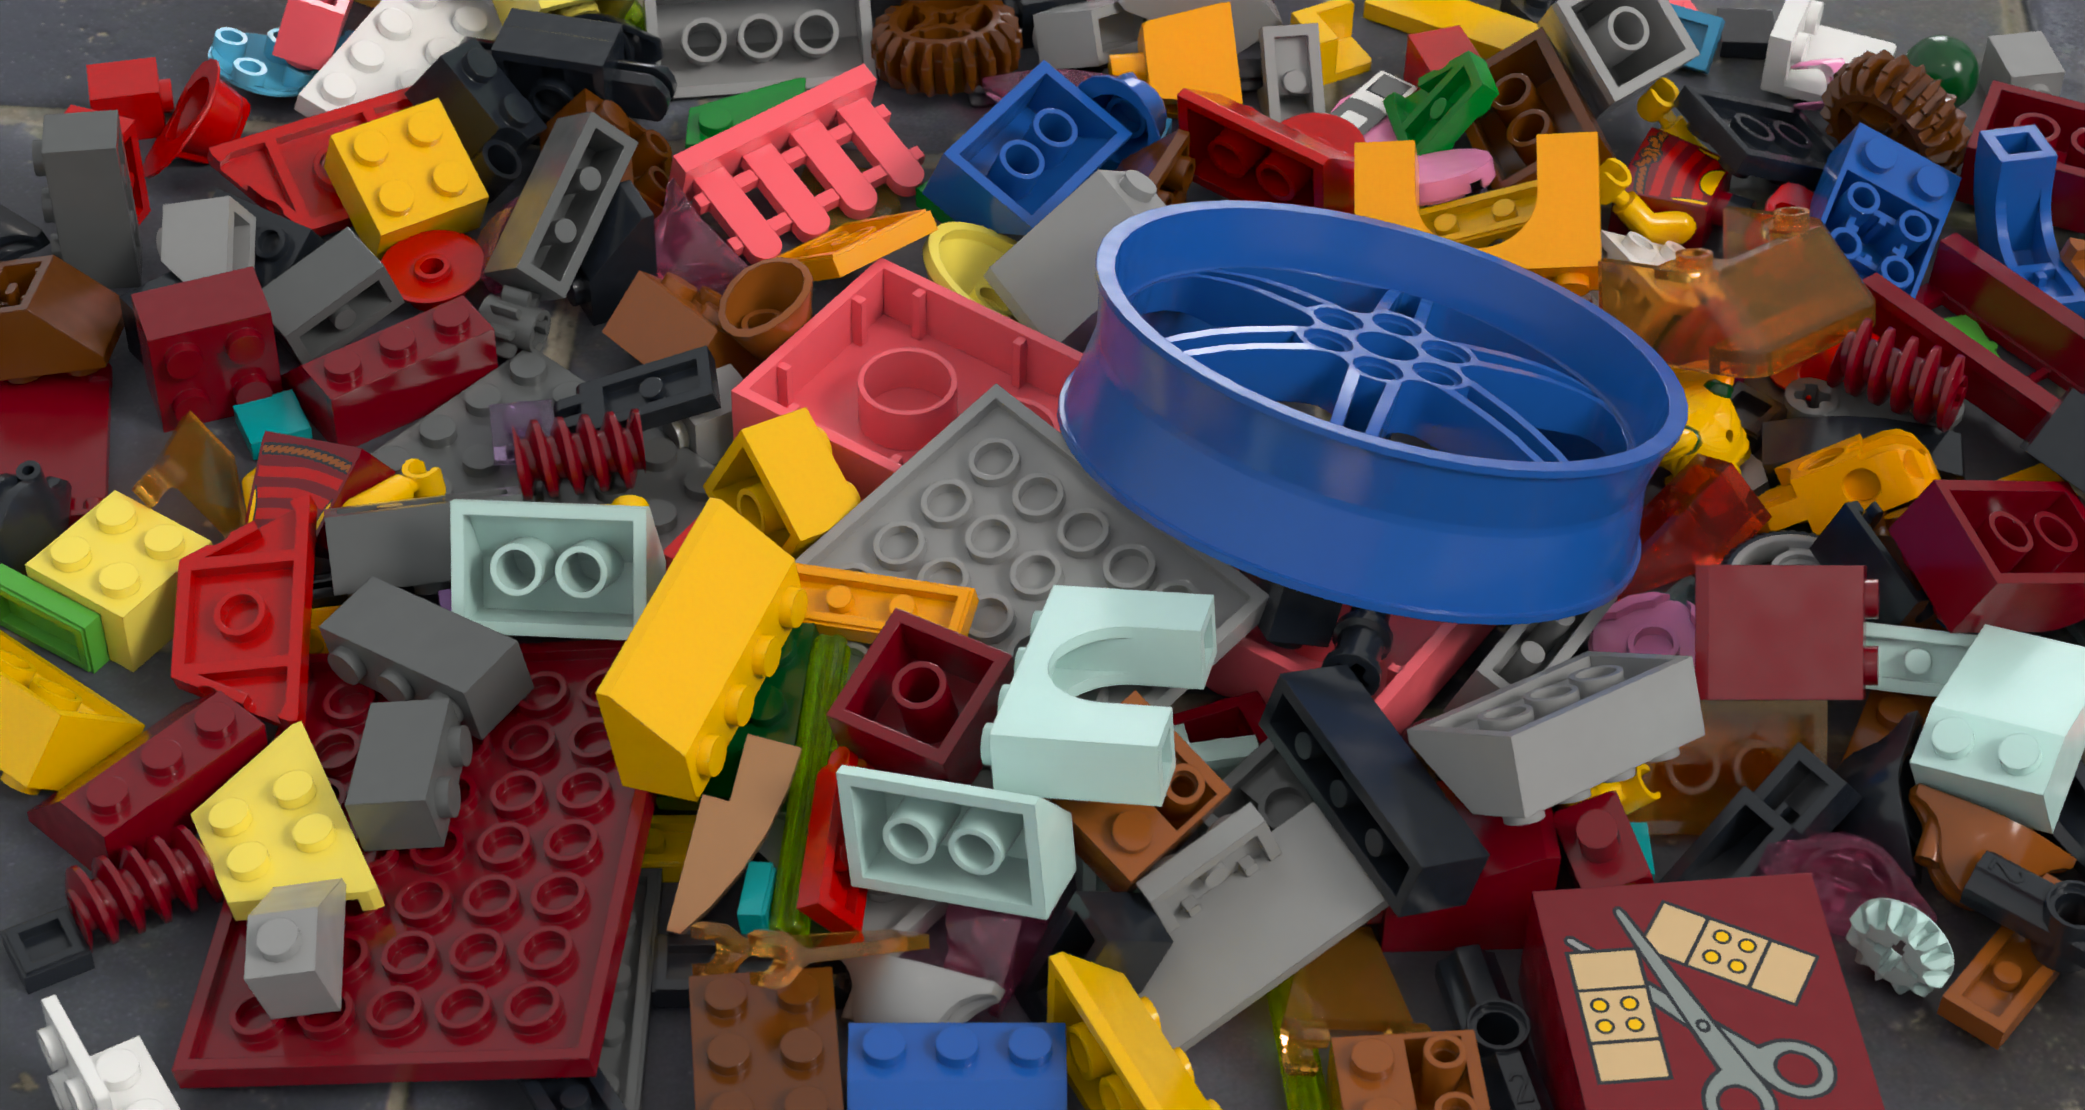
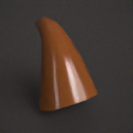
(767, 305)

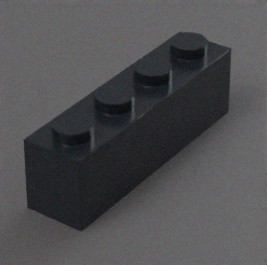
(1373, 790)

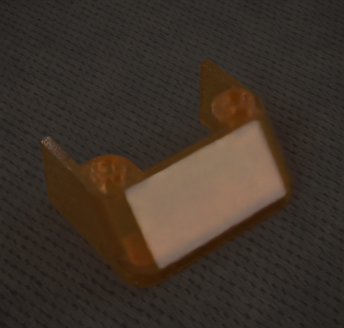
(1748, 316)

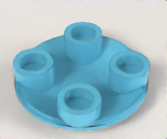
(249, 63)

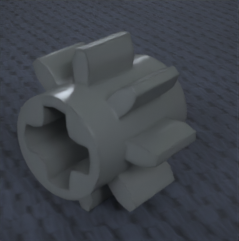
(516, 321)

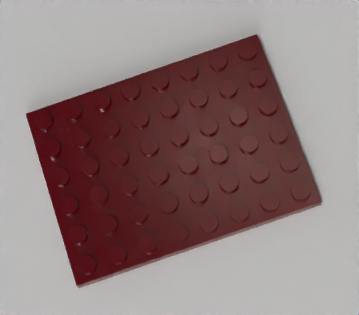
(487, 947)

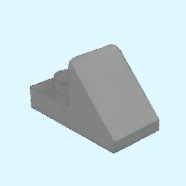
(1290, 71)

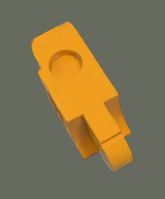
(1880, 469)

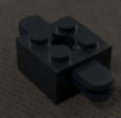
(540, 45)

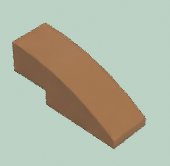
(734, 830)

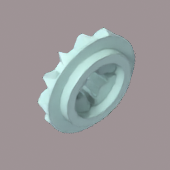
(1927, 952)

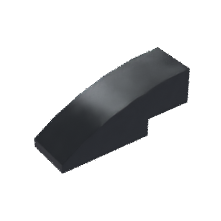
(1801, 436)
(1790, 804)

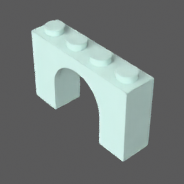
(1085, 641)

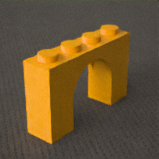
(1557, 240)

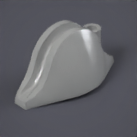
(913, 992)

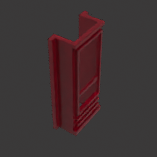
(2008, 312)

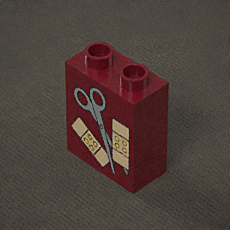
(1692, 998)

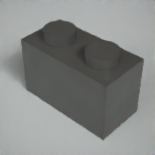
(330, 298)
(408, 774)

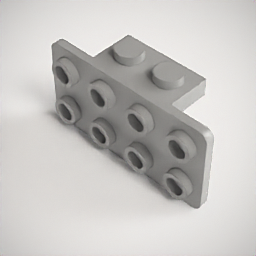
(1249, 914)

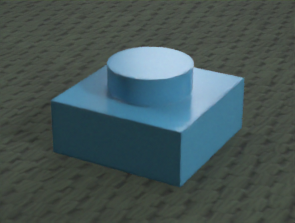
(1705, 33)

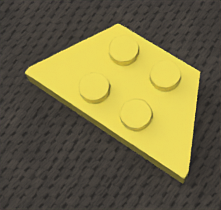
(281, 828)

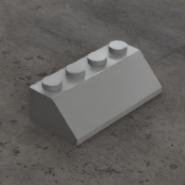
(758, 43)
(1563, 732)

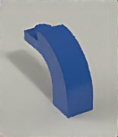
(2014, 210)

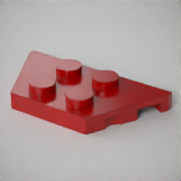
(286, 168)
(249, 616)

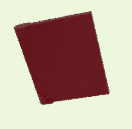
(64, 428)

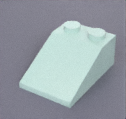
(2008, 727)

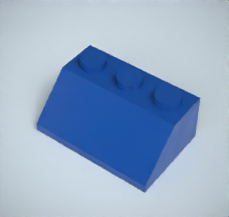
(1025, 155)
(957, 1066)

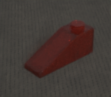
(1695, 523)

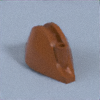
(1960, 834)

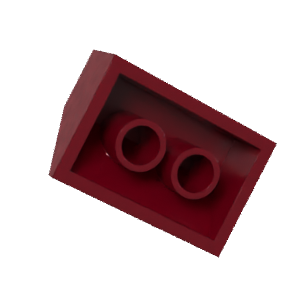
(395, 373)
(152, 780)

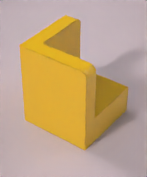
(1339, 51)

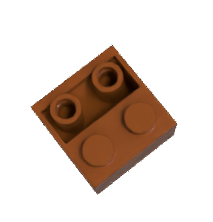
(670, 318)
(1129, 839)
(1406, 1072)

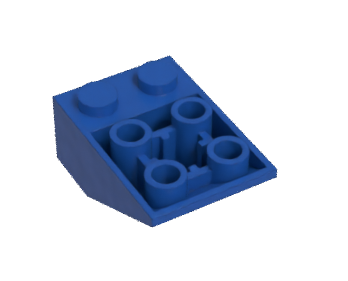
(1884, 206)

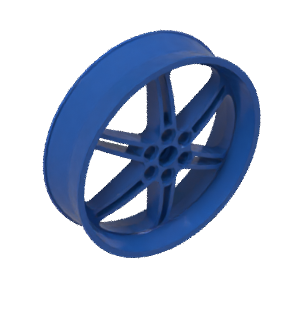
(1523, 387)

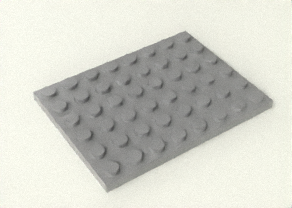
(1013, 514)

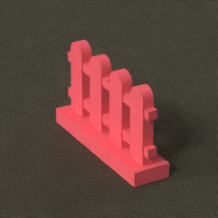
(789, 135)

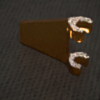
(201, 471)
(795, 952)
(1341, 991)

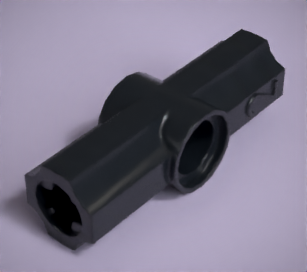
(2033, 908)
(1481, 1001)

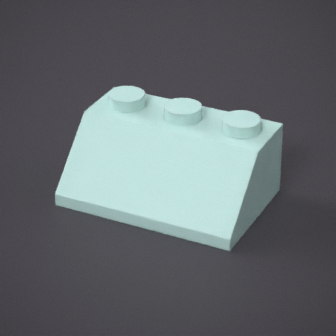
(553, 567)
(955, 842)

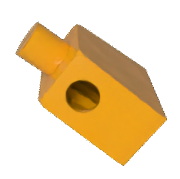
(1185, 51)

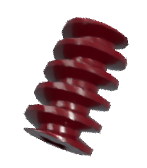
(1900, 375)
(579, 454)
(140, 884)

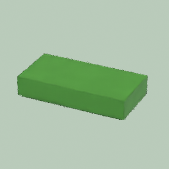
(52, 620)

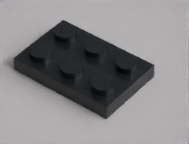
(1756, 136)

